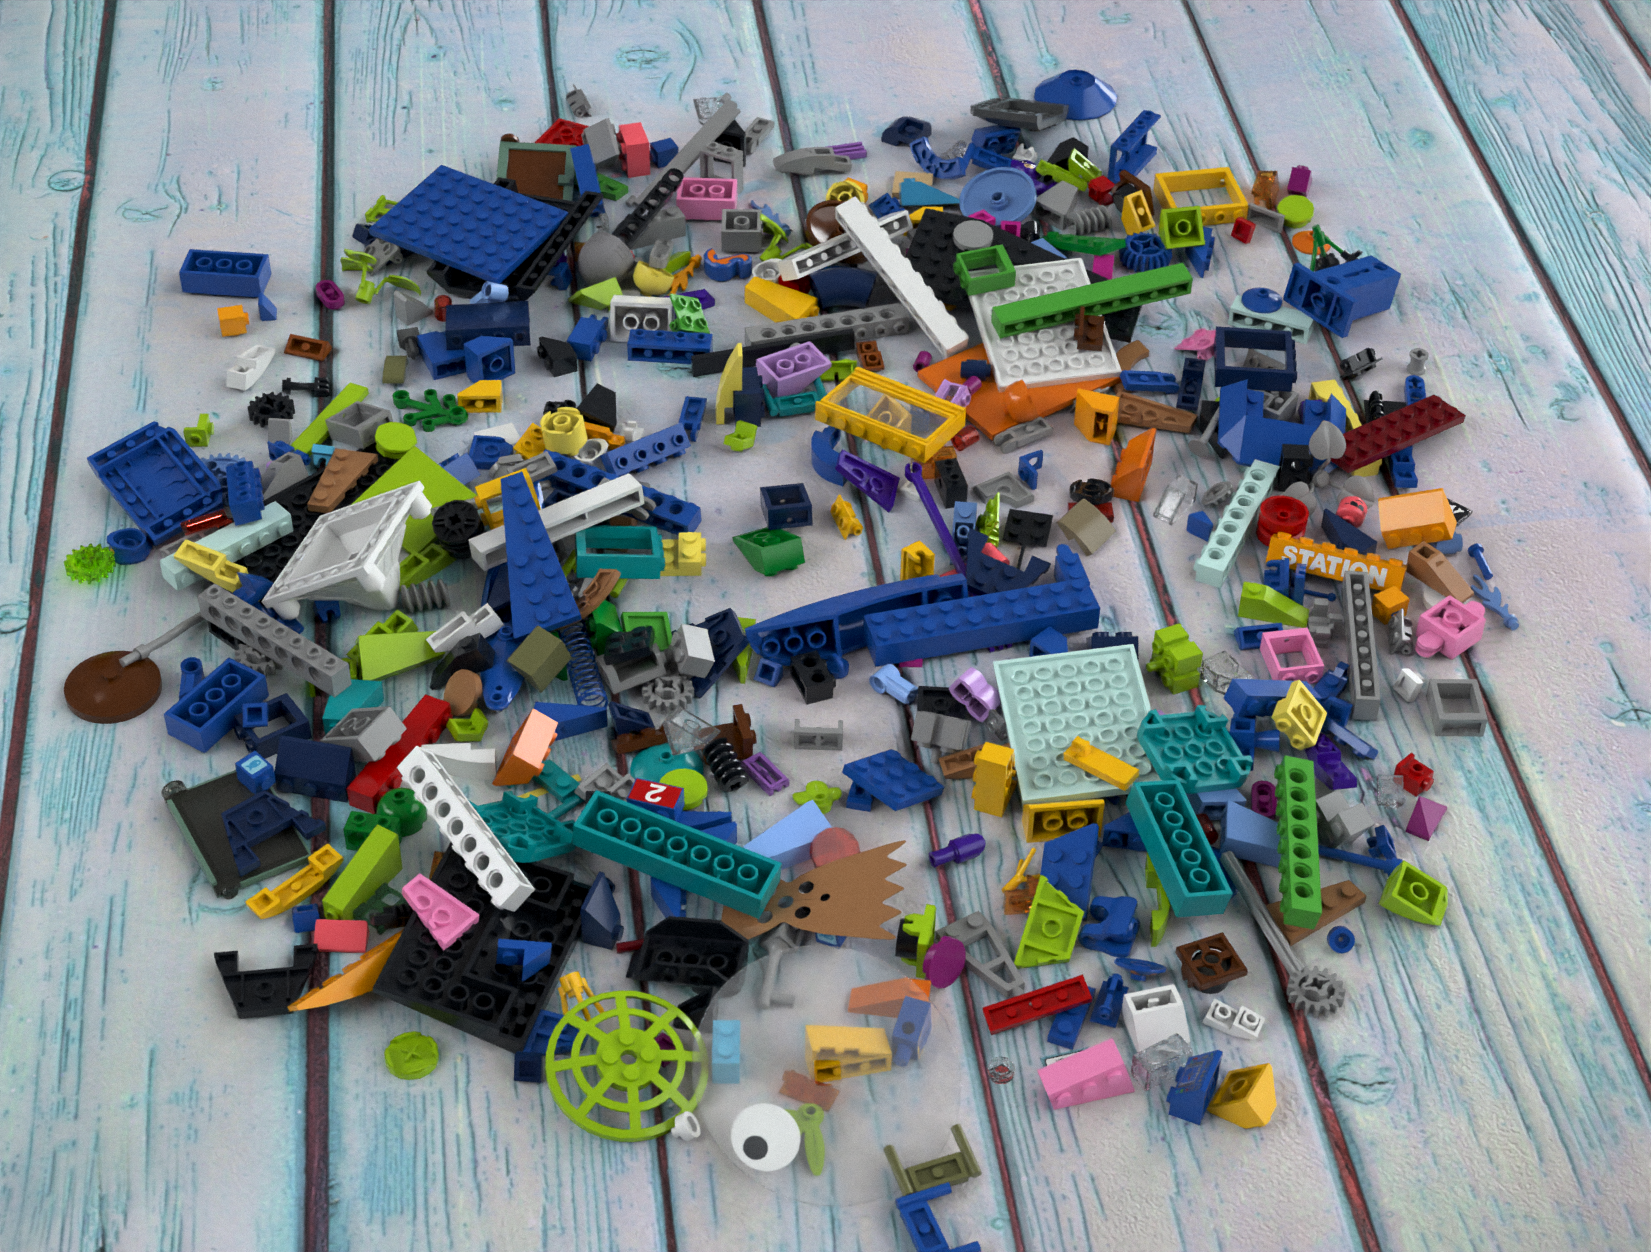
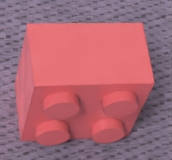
(634, 150)

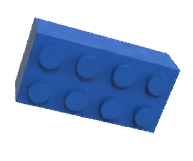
(225, 273)
(210, 706)

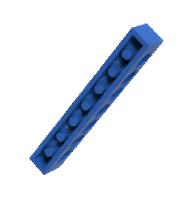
(669, 514)

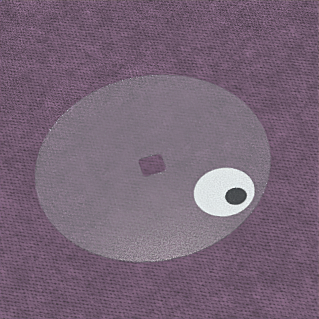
(760, 1084)

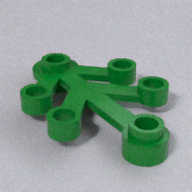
(455, 415)

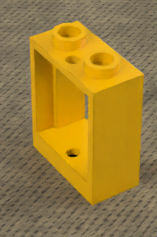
(493, 489)

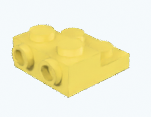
(684, 555)
(1299, 716)

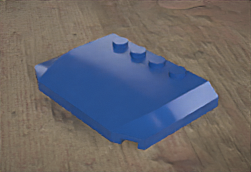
(157, 480)

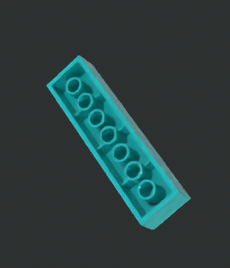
(677, 854)

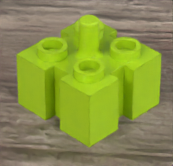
(1175, 659)

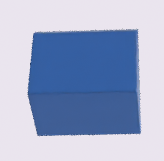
(769, 672)

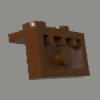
(1089, 331)

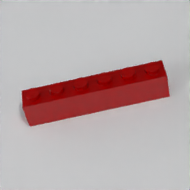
(423, 728)

